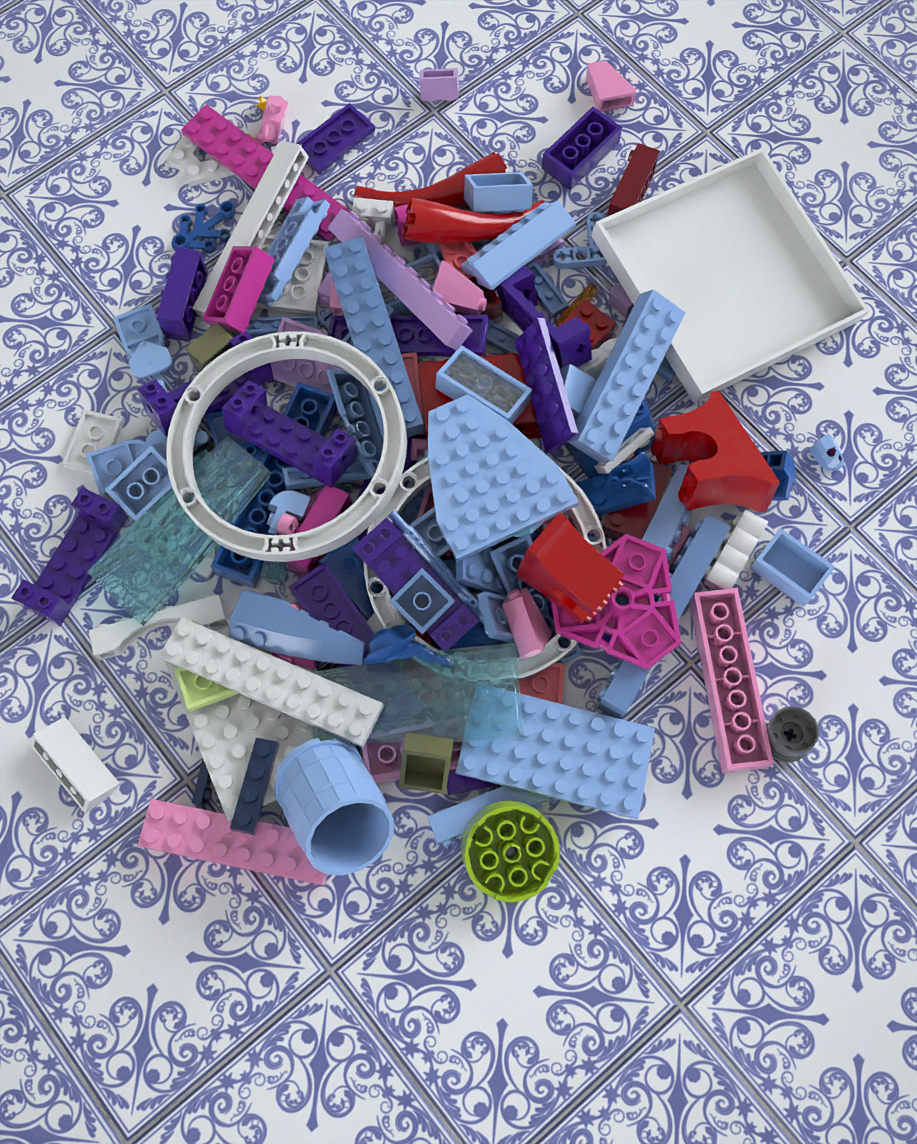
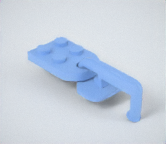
(144, 343)
(115, 459)

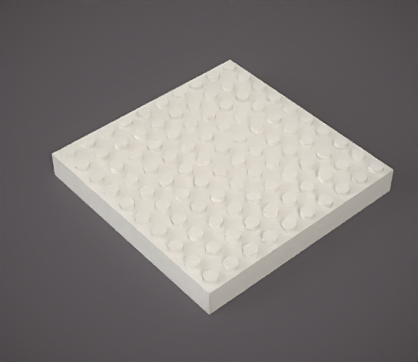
(739, 265)

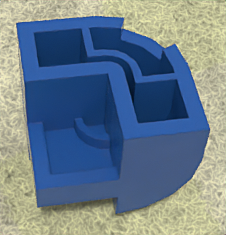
(784, 469)

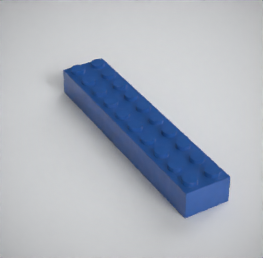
(313, 410)

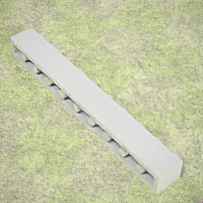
(260, 211)

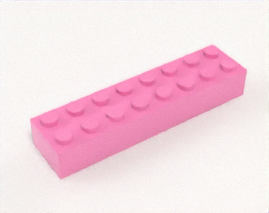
(730, 681)
(209, 838)

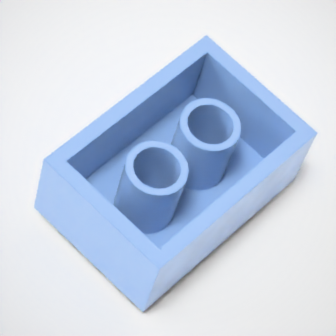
(142, 482)

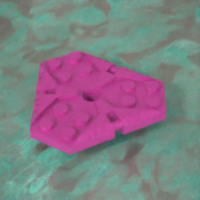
(641, 629)

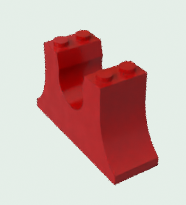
(724, 458)
(569, 570)

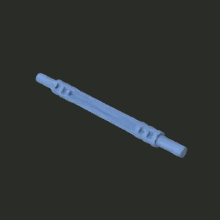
(437, 565)

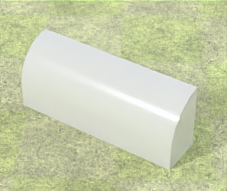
(74, 764)

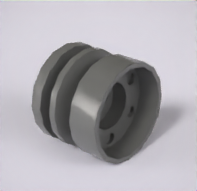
(801, 730)

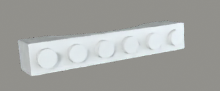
(114, 638)

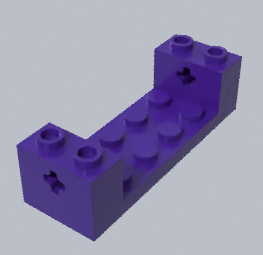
(518, 301)
(162, 405)
(286, 439)
(79, 550)
(396, 564)

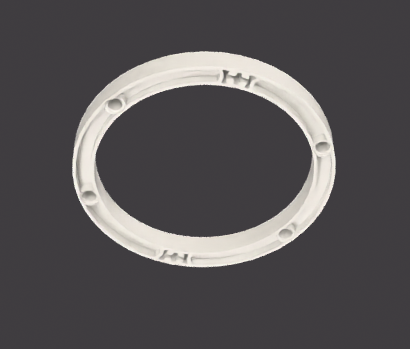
(243, 359)
(387, 615)

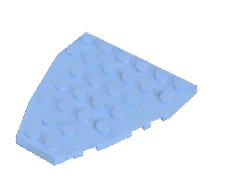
(488, 478)

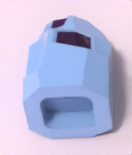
(827, 453)

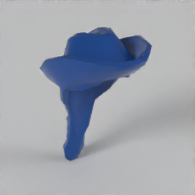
(398, 643)

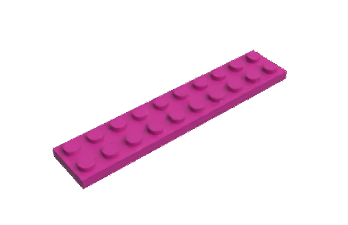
(250, 160)

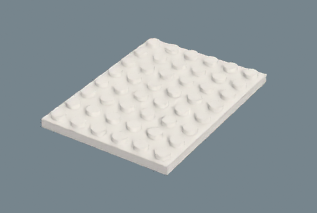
(228, 733)

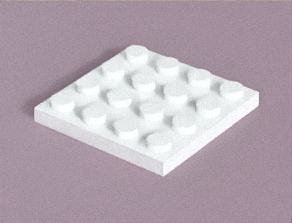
(301, 292)

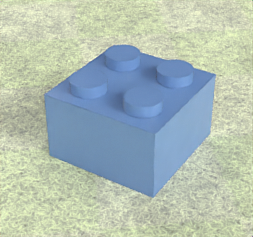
(422, 601)

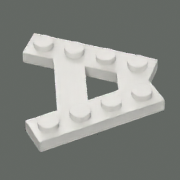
(196, 172)

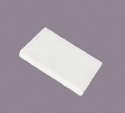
(91, 434)

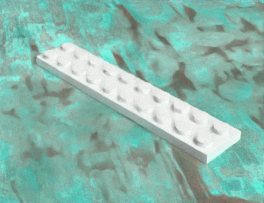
(272, 681)

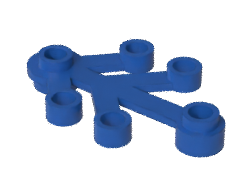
(203, 229)

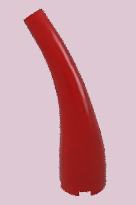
(447, 191)
(449, 225)

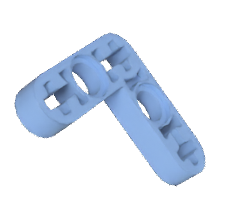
(586, 250)

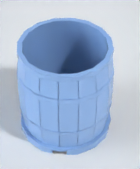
(333, 806)

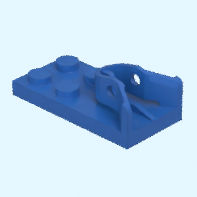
(623, 487)
(349, 572)

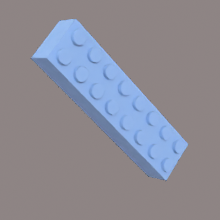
(626, 376)

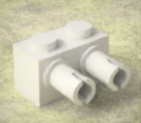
(376, 214)

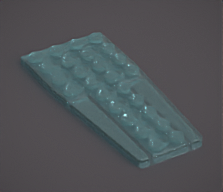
(166, 543)
(460, 702)

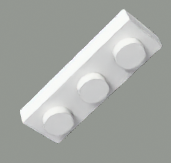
(626, 449)

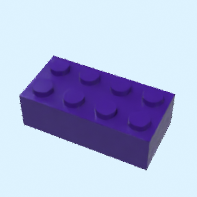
(581, 147)
(181, 291)

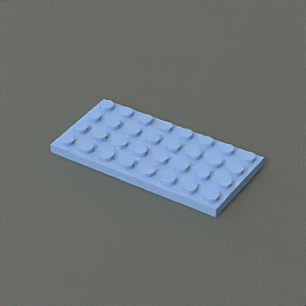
(567, 757)

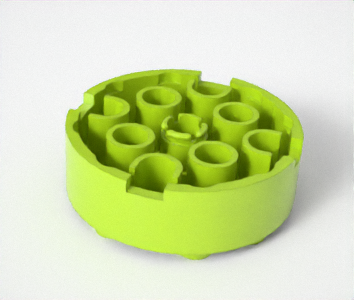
(528, 868)

